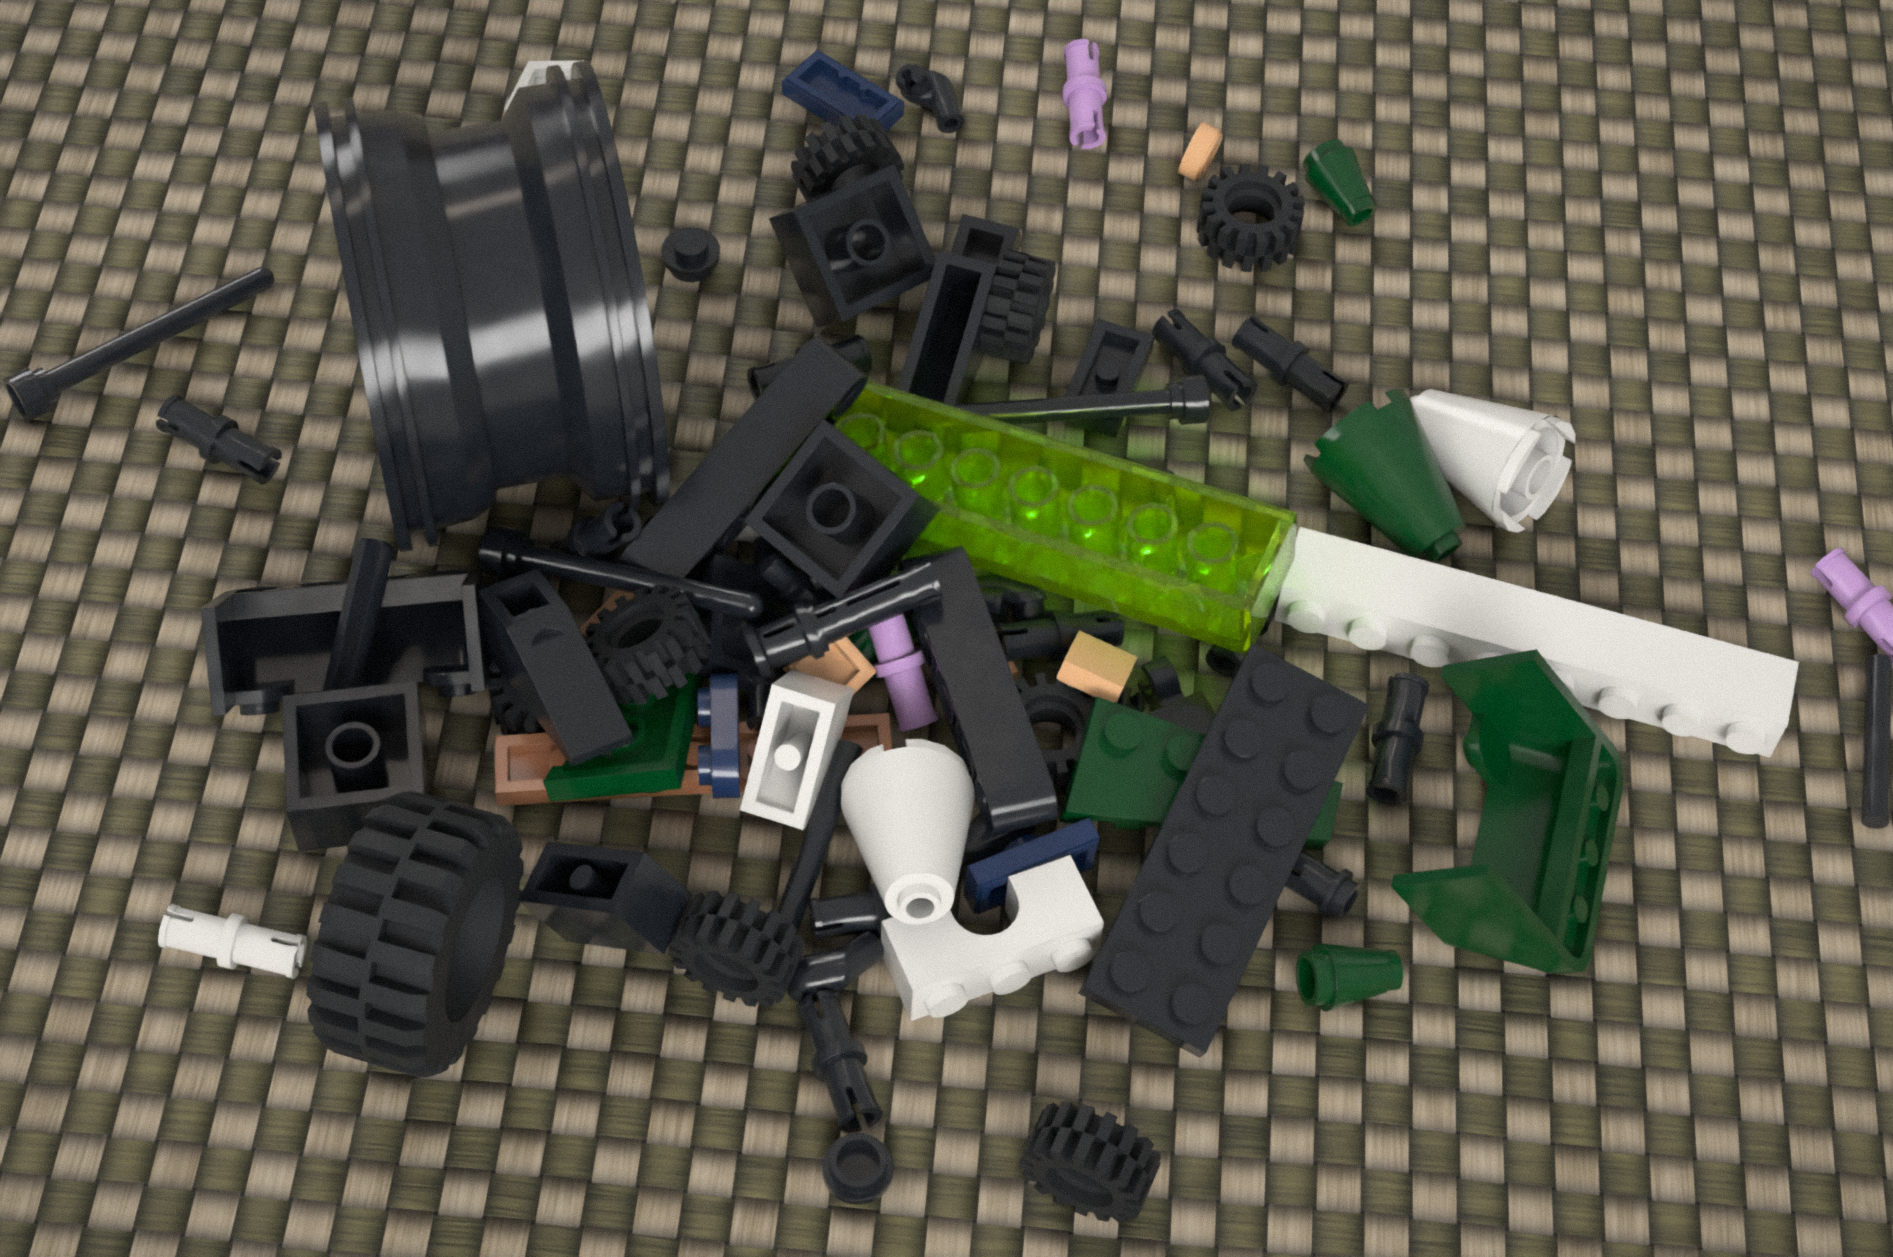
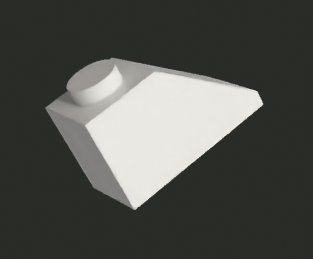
(795, 747)

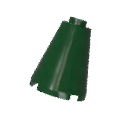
(1391, 477)

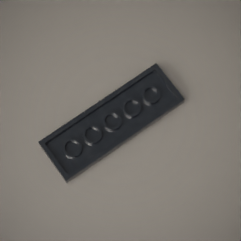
(1224, 851)

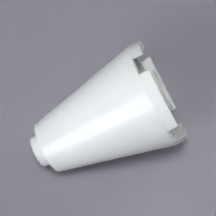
(1497, 453)
(910, 824)

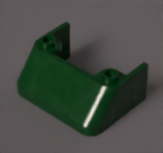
(1542, 822)

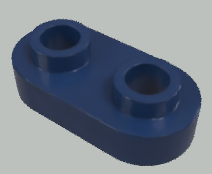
(721, 760)

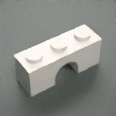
(945, 966)

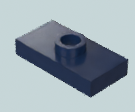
(837, 91)
(988, 878)

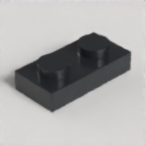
(1110, 364)

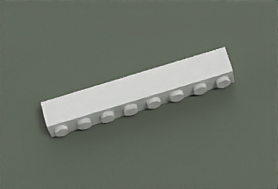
(1601, 656)

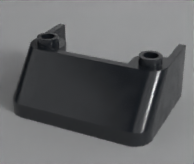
(282, 638)

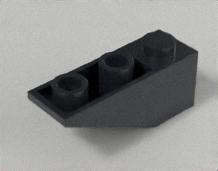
(550, 666)

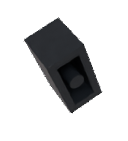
(605, 897)

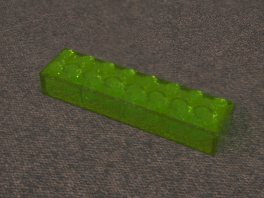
(1083, 519)

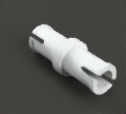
(232, 941)

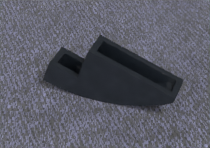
(948, 329)

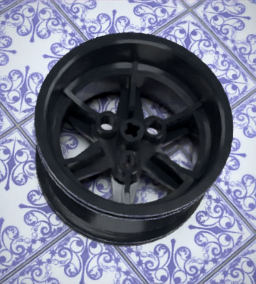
(497, 303)

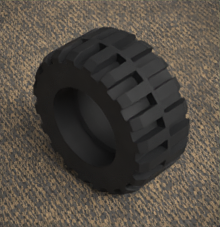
(415, 933)

